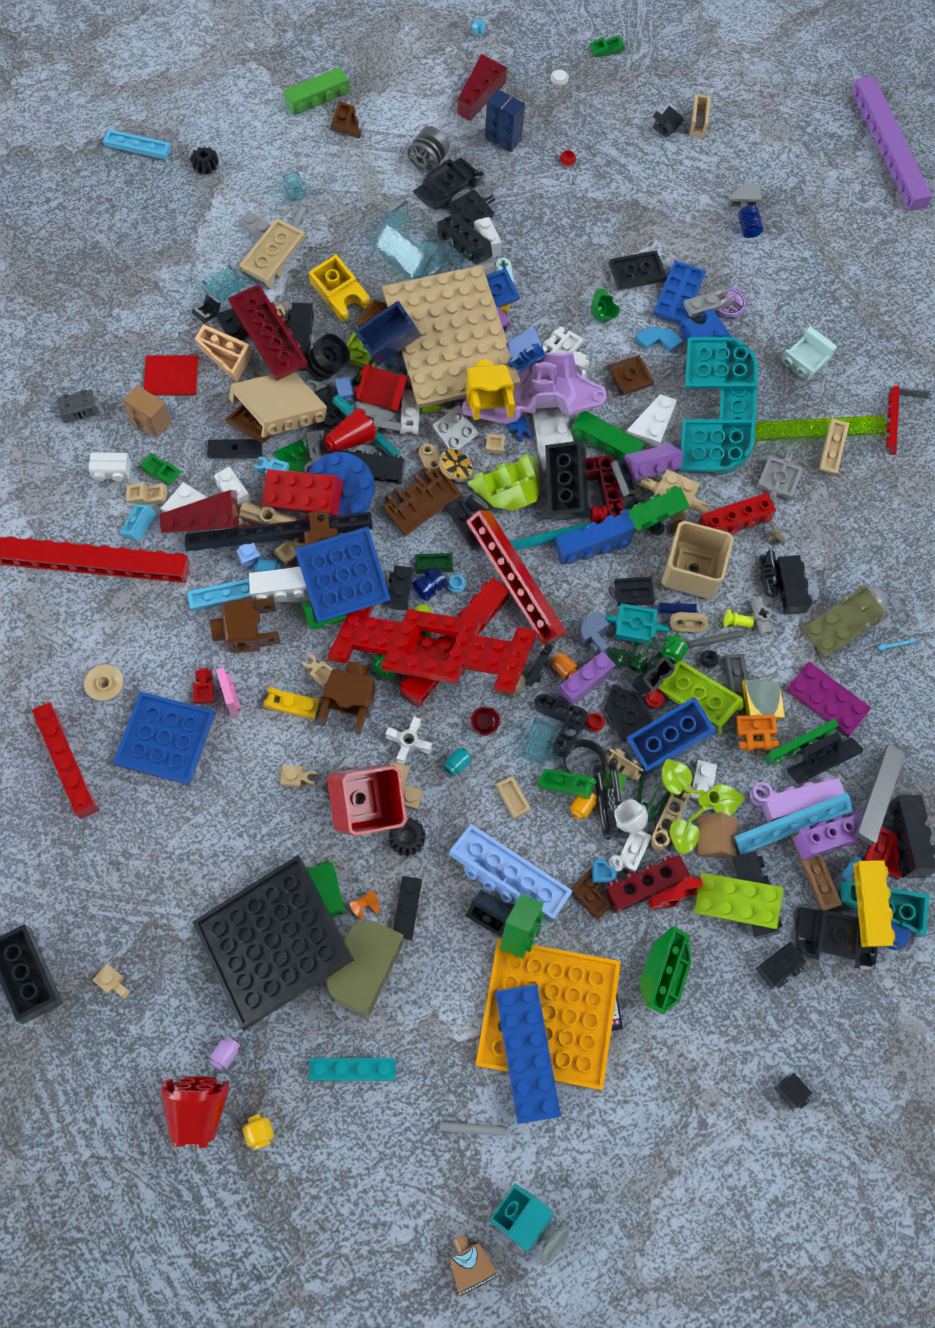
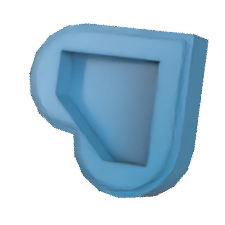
(850, 868)
(602, 872)

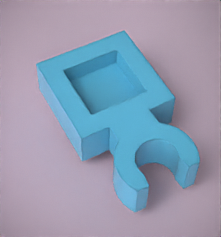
(273, 464)

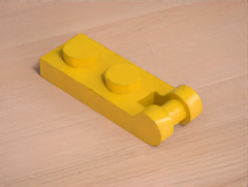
(291, 703)

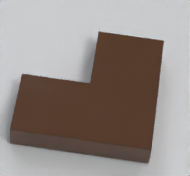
(588, 895)

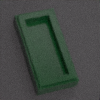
(442, 561)

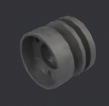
(428, 149)

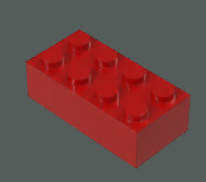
(302, 492)

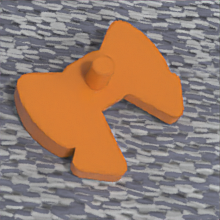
(358, 905)

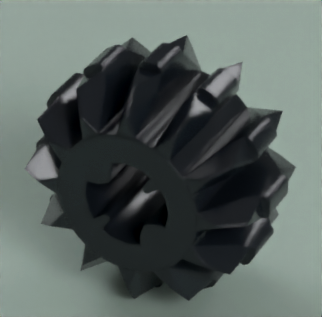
(204, 160)

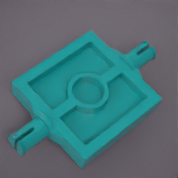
(636, 623)

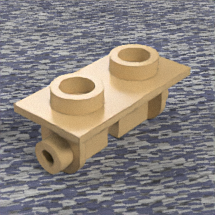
(631, 767)

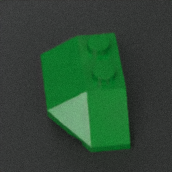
(666, 970)

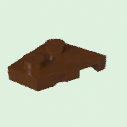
(345, 120)

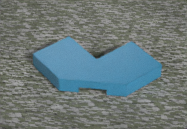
(665, 337)

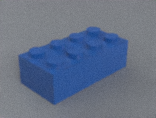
(672, 735)

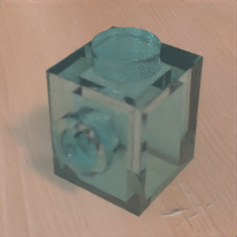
(294, 186)

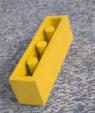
(873, 904)

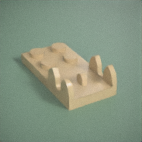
(272, 252)

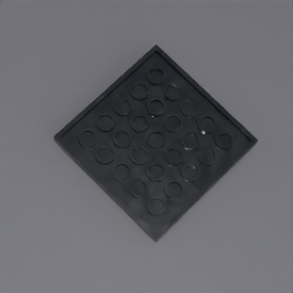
(272, 942)

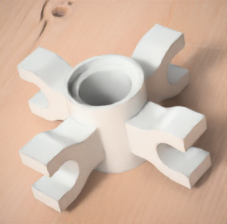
(394, 735)

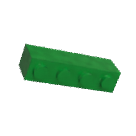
(605, 436)

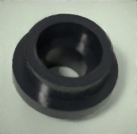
(709, 654)

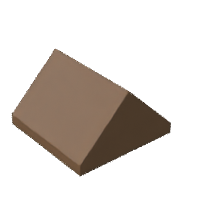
(717, 835)

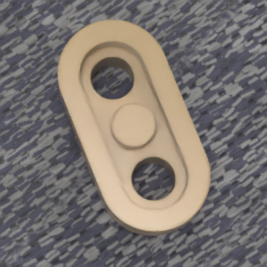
(429, 458)
(688, 622)

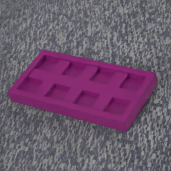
(828, 699)

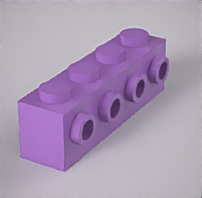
(828, 836)

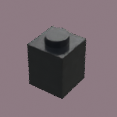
(793, 1091)

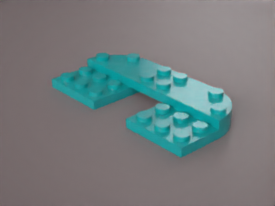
(729, 441)

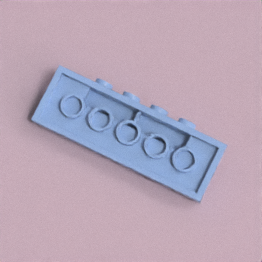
(507, 872)

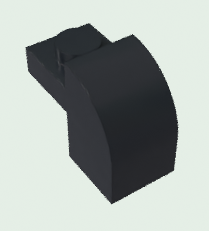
(667, 122)

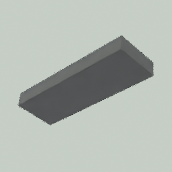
(736, 673)

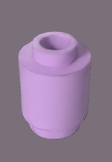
(224, 1053)

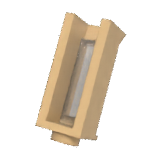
(700, 116)

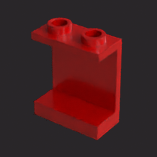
(381, 388)

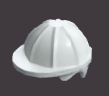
(631, 816)

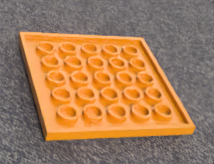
(576, 1007)

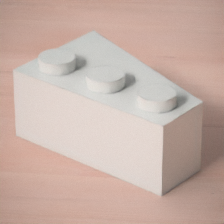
(653, 422)
(280, 584)

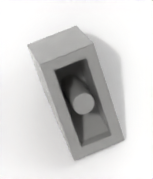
(744, 196)

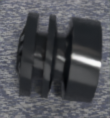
(326, 356)

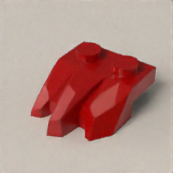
(675, 895)

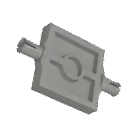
(780, 477)

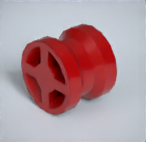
(598, 513)

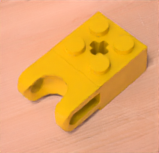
(338, 286)

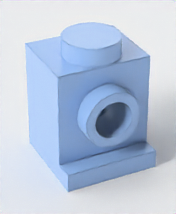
(248, 555)

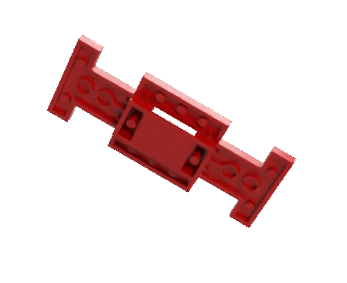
(432, 657)

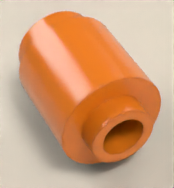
(563, 665)

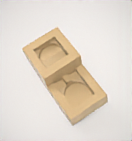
(144, 494)

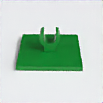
(294, 454)

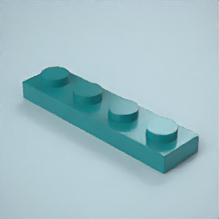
(352, 1069)

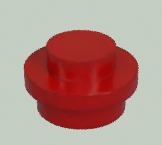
(568, 158)
(655, 698)
(595, 722)

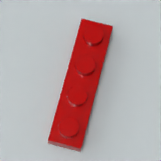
(893, 413)

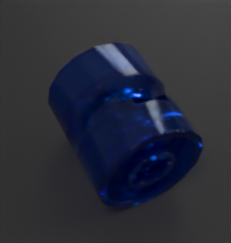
(750, 221)
(428, 585)

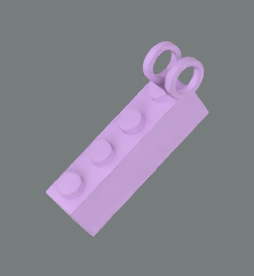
(781, 804)

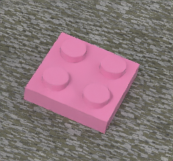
(229, 692)

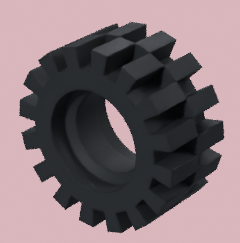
(413, 847)

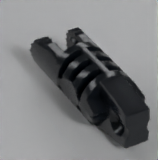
(769, 573)

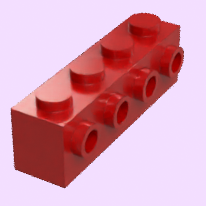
(740, 514)

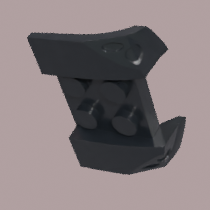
(447, 181)
(832, 935)

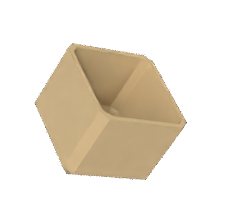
(702, 548)

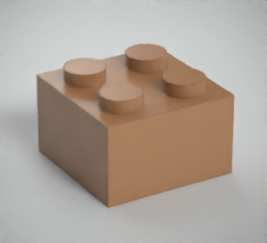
(146, 411)

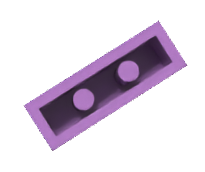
(654, 461)
(586, 678)

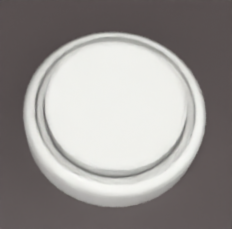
(559, 77)

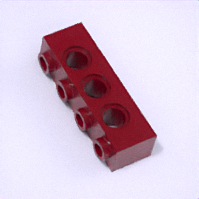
(620, 900)

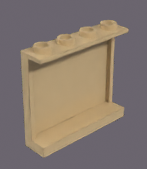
(279, 403)

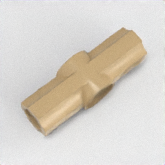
(257, 514)

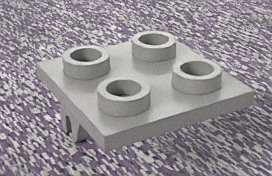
(453, 428)

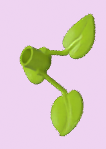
(721, 797)

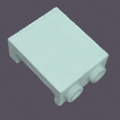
(809, 354)

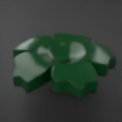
(618, 657)

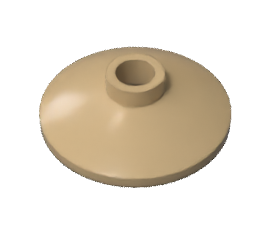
(100, 675)

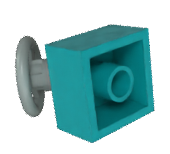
(527, 1223)

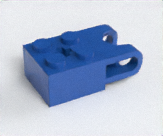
(711, 327)

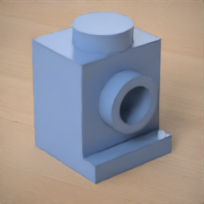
(346, 389)

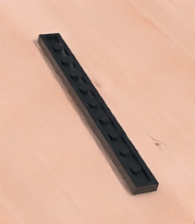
(271, 532)

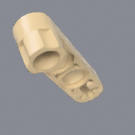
(667, 814)

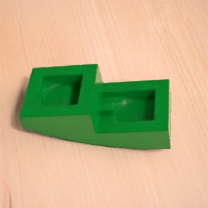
(607, 47)
(159, 469)

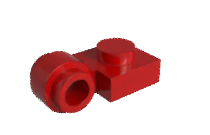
(203, 691)

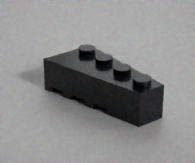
(913, 837)

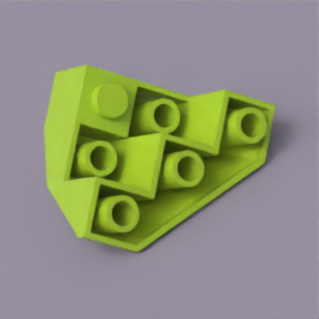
(510, 485)

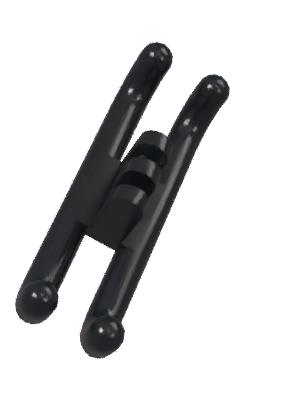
(607, 798)

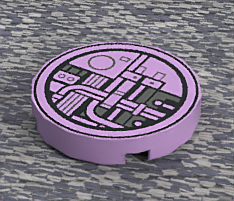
(736, 308)

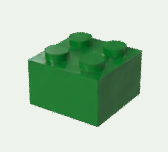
(522, 926)

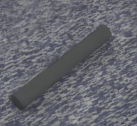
(714, 639)

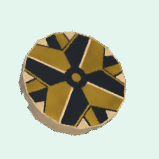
(455, 465)

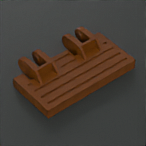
(423, 500)

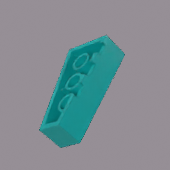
(908, 907)

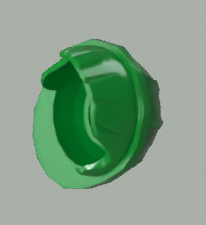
(603, 306)

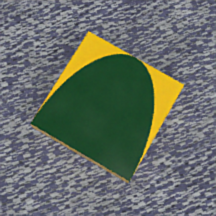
(763, 698)

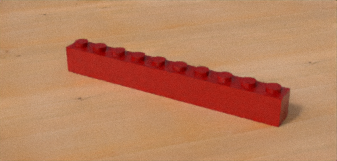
(94, 559)

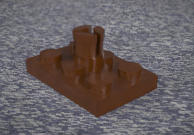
(245, 422)

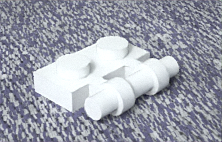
(567, 342)

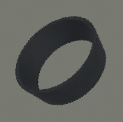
(592, 745)

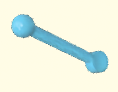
(882, 647)

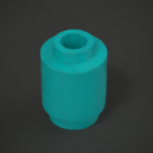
(457, 762)

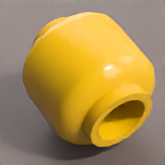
(258, 1132)

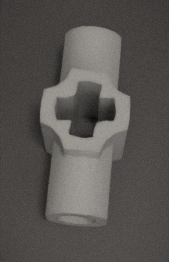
(761, 616)

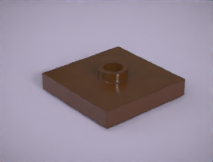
(630, 375)

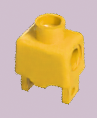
(489, 388)

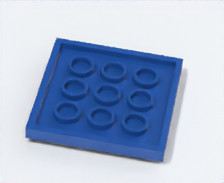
(342, 574)
(164, 738)

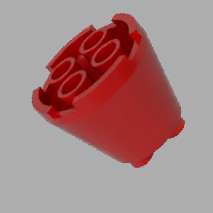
(193, 1109)

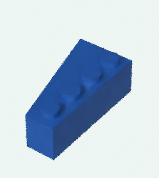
(595, 539)

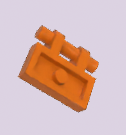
(756, 726)

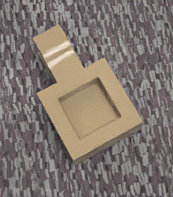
(110, 980)

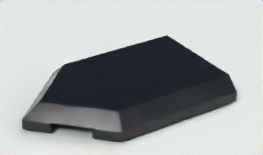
(626, 712)

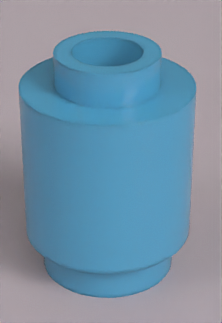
(266, 565)

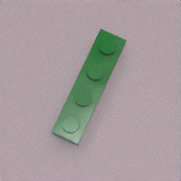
(795, 746)

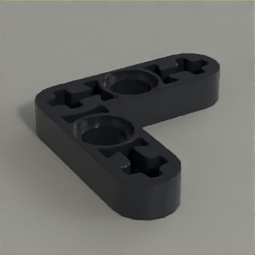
(570, 722)

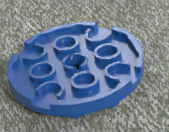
(356, 477)

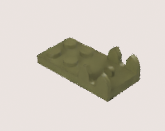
(845, 621)

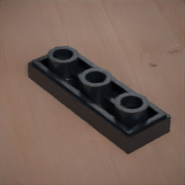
(234, 448)

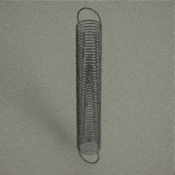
(919, 393)

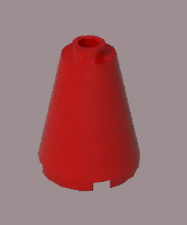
(351, 432)

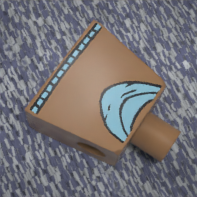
(470, 1266)

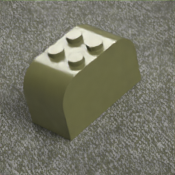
(361, 981)

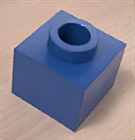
(901, 937)

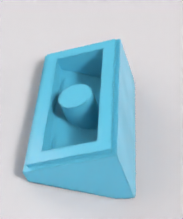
(138, 522)

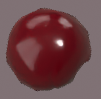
(485, 720)

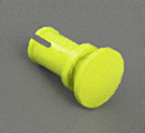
(737, 620)

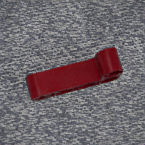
(607, 490)

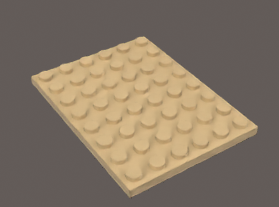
(456, 328)

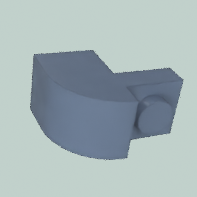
(591, 632)

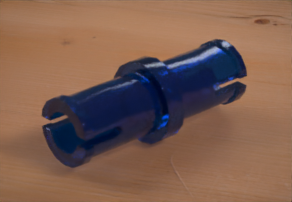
(672, 608)

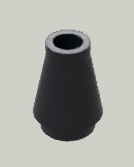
(477, 502)

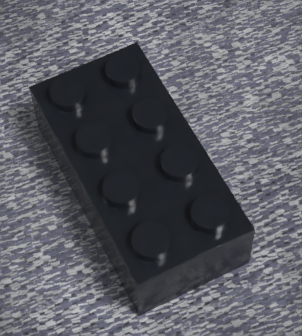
(566, 480)
(26, 976)

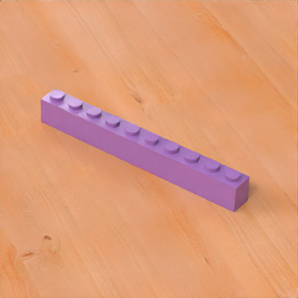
(891, 143)

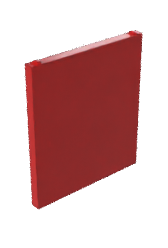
(171, 375)

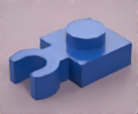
(520, 427)

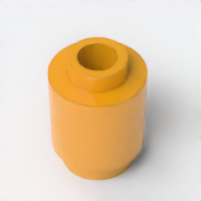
(582, 807)

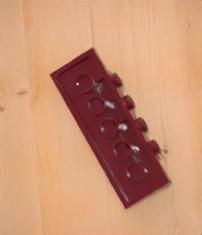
(268, 332)

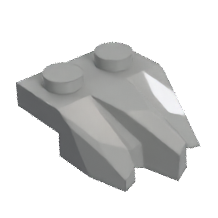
(380, 416)

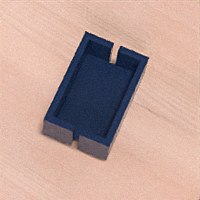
(504, 124)
(388, 333)

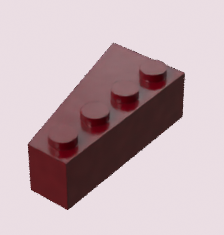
(480, 86)
(206, 514)

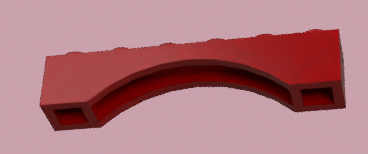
(64, 761)

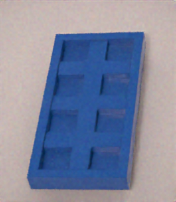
(680, 285)

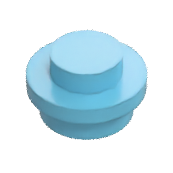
(478, 27)
(456, 583)

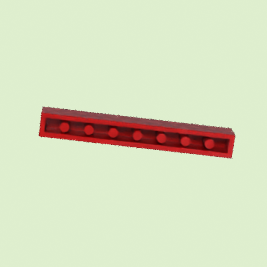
(516, 577)
(481, 608)

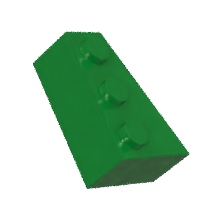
(659, 508)

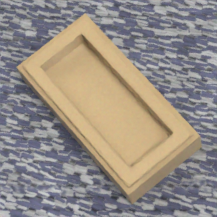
(513, 797)

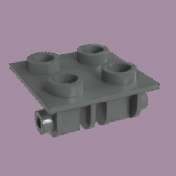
(75, 403)

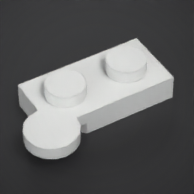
(703, 778)
(631, 853)

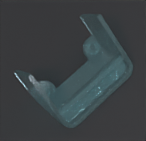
(404, 253)

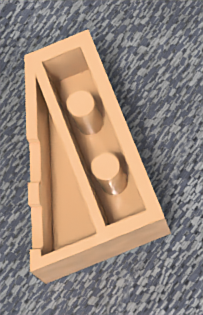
(225, 351)

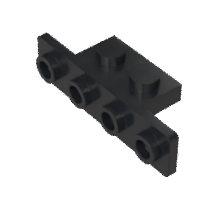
(823, 756)

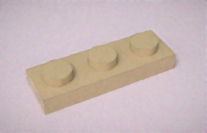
(833, 446)

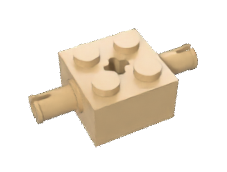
(689, 488)

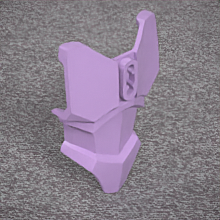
(547, 385)

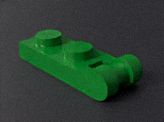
(566, 783)

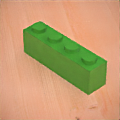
(316, 91)

